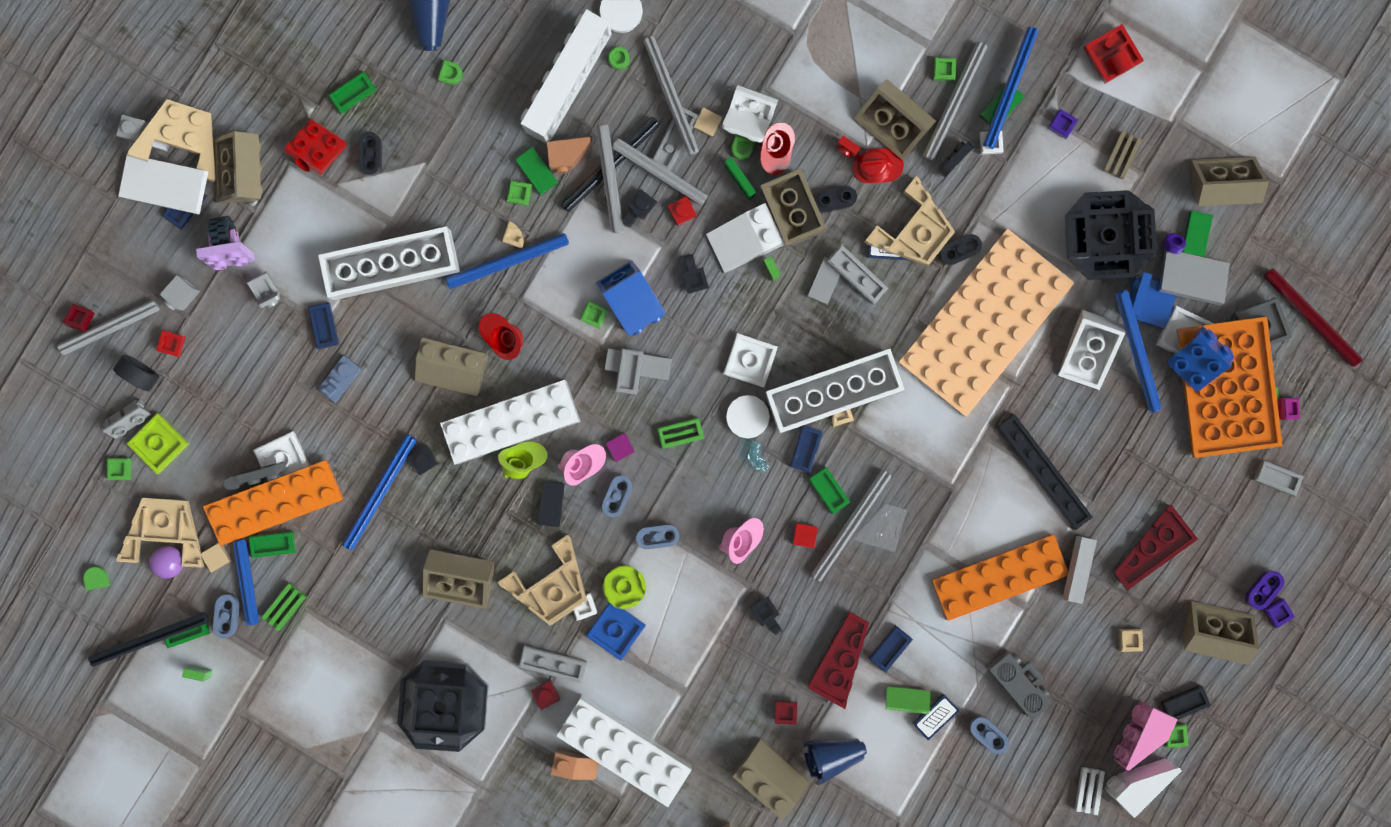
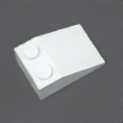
(745, 238)
(1091, 349)
(1140, 785)

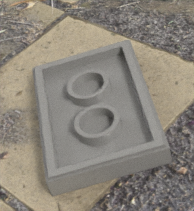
(1194, 277)

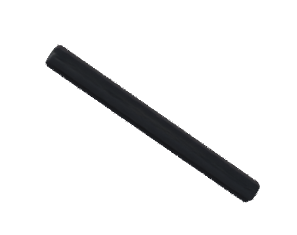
(597, 176)
(148, 639)

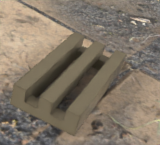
(1130, 138)

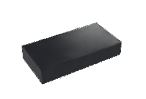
(551, 504)
(1186, 702)

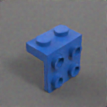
(1148, 303)
(1201, 359)

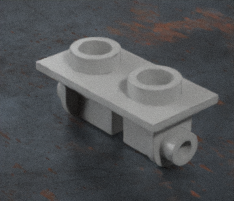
(118, 425)

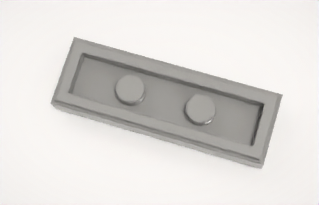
(672, 142)
(857, 274)
(651, 366)
(1079, 570)
(552, 664)

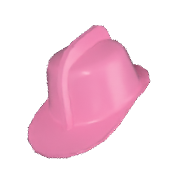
(582, 463)
(742, 540)

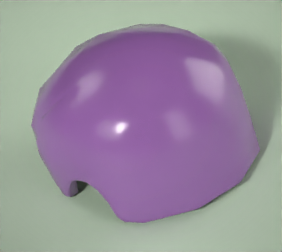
(166, 562)

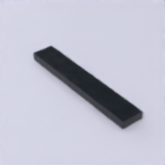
(1044, 471)

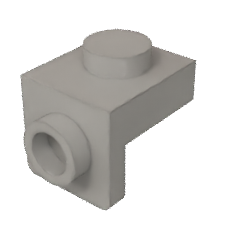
(264, 290)

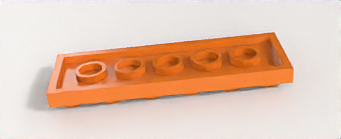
(273, 502)
(1000, 577)

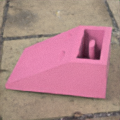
(1143, 735)

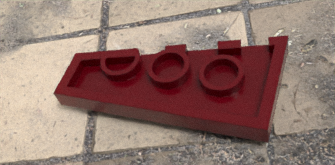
(1160, 544)
(837, 668)

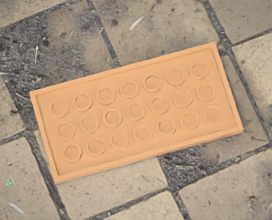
(986, 322)

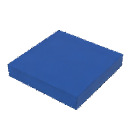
(615, 631)

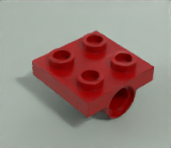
(1113, 54)
(315, 147)

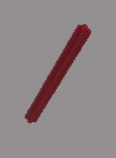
(1313, 317)

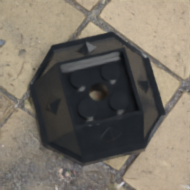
(1131, 232)
(458, 689)

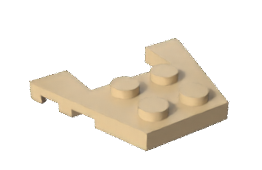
(181, 128)
(922, 235)
(163, 522)
(557, 592)

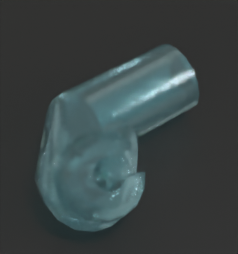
(756, 459)

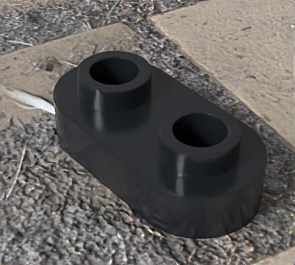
(369, 155)
(949, 164)
(836, 199)
(960, 250)

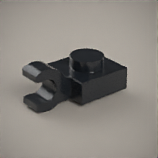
(641, 206)
(694, 278)
(765, 613)

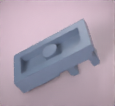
(339, 379)

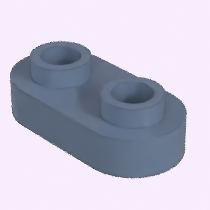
(618, 496)
(657, 537)
(225, 615)
(988, 734)

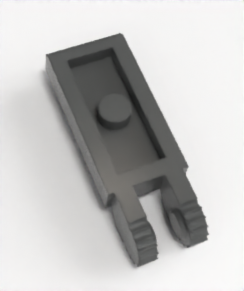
(253, 476)

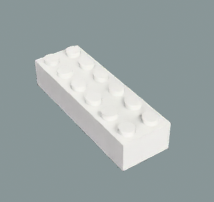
(566, 77)
(389, 263)
(834, 391)
(510, 422)
(625, 750)

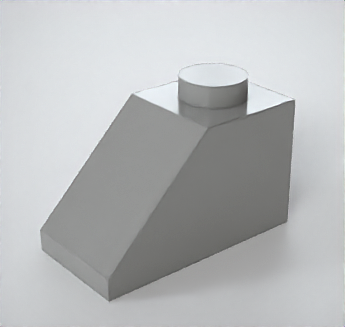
(131, 129)

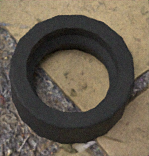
(136, 373)

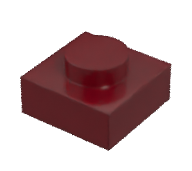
(78, 318)
(545, 694)
(786, 712)

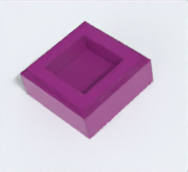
(1288, 408)
(620, 447)

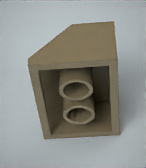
(894, 119)
(237, 167)
(1228, 181)
(793, 207)
(450, 367)
(457, 579)
(1220, 633)
(770, 779)

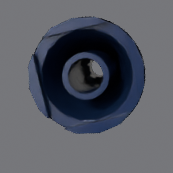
(429, 21)
(832, 757)

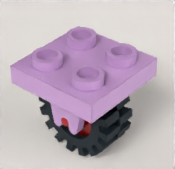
(224, 246)

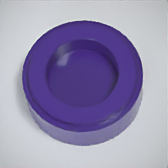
(1174, 243)

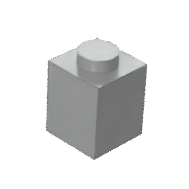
(179, 293)

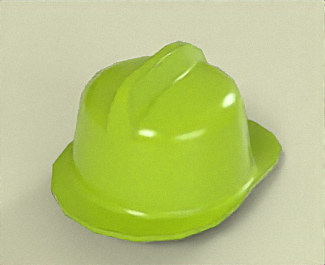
(521, 459)

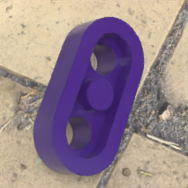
(1264, 590)

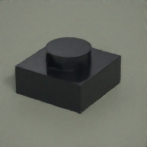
(423, 460)

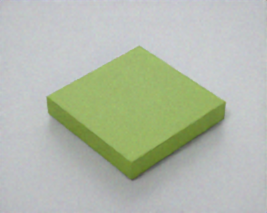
(157, 443)

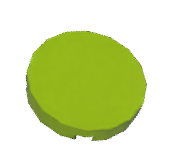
(624, 587)

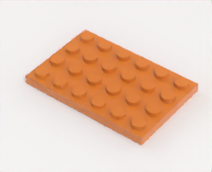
(1241, 404)

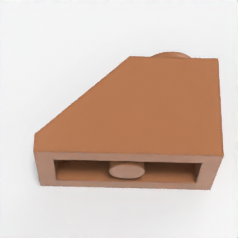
(567, 153)
(574, 765)

